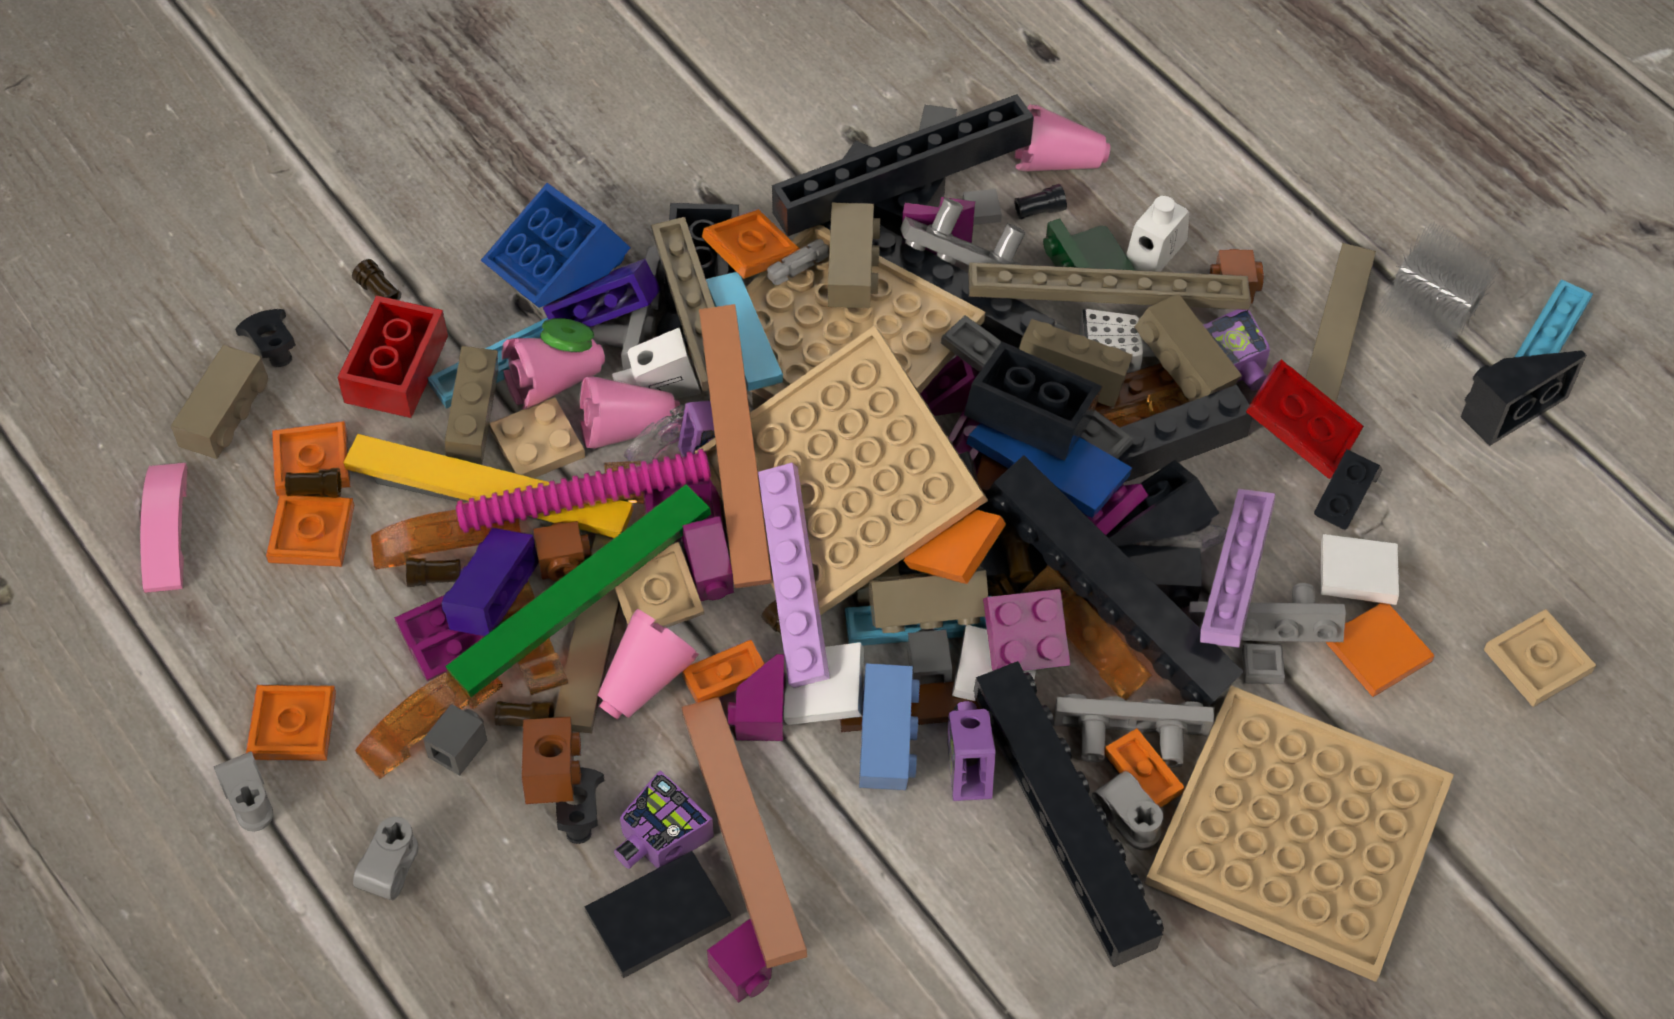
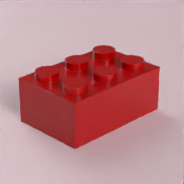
(393, 356)

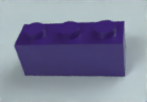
(608, 297)
(490, 582)

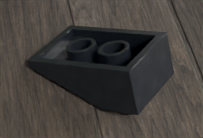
(1519, 391)
(1172, 508)

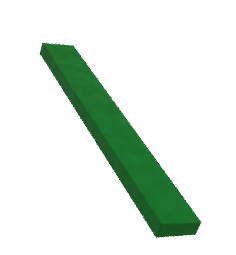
(577, 591)

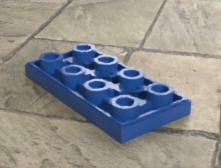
(1085, 477)

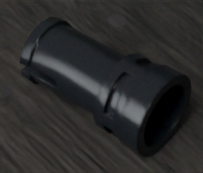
(1049, 200)

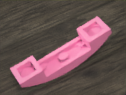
(161, 527)

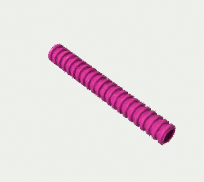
(582, 491)

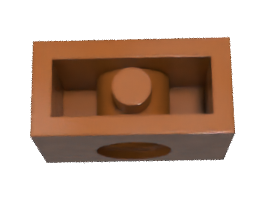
(549, 760)

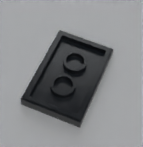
(657, 914)

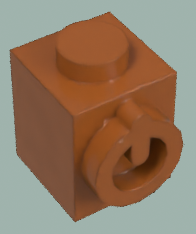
(1240, 263)
(560, 549)

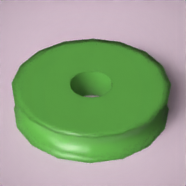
(567, 335)

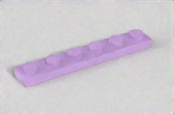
(1237, 568)
(793, 576)

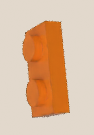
(722, 671)
(1139, 758)

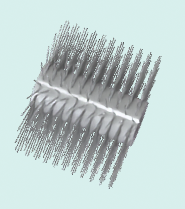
(1440, 285)

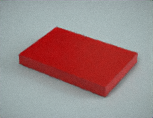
(1304, 418)

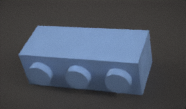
(888, 727)

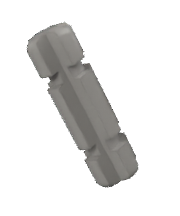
(797, 262)

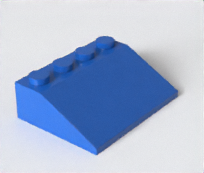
(554, 248)

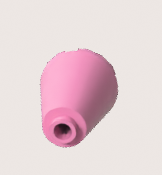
(1061, 144)
(544, 371)
(619, 410)
(643, 665)

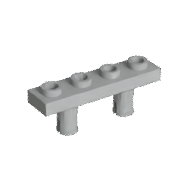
(950, 248)
(641, 321)
(1294, 621)
(1147, 716)

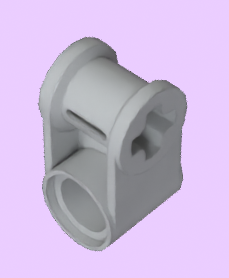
(245, 791)
(1130, 810)
(387, 864)

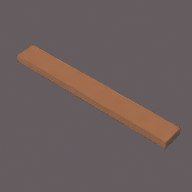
(735, 447)
(744, 834)

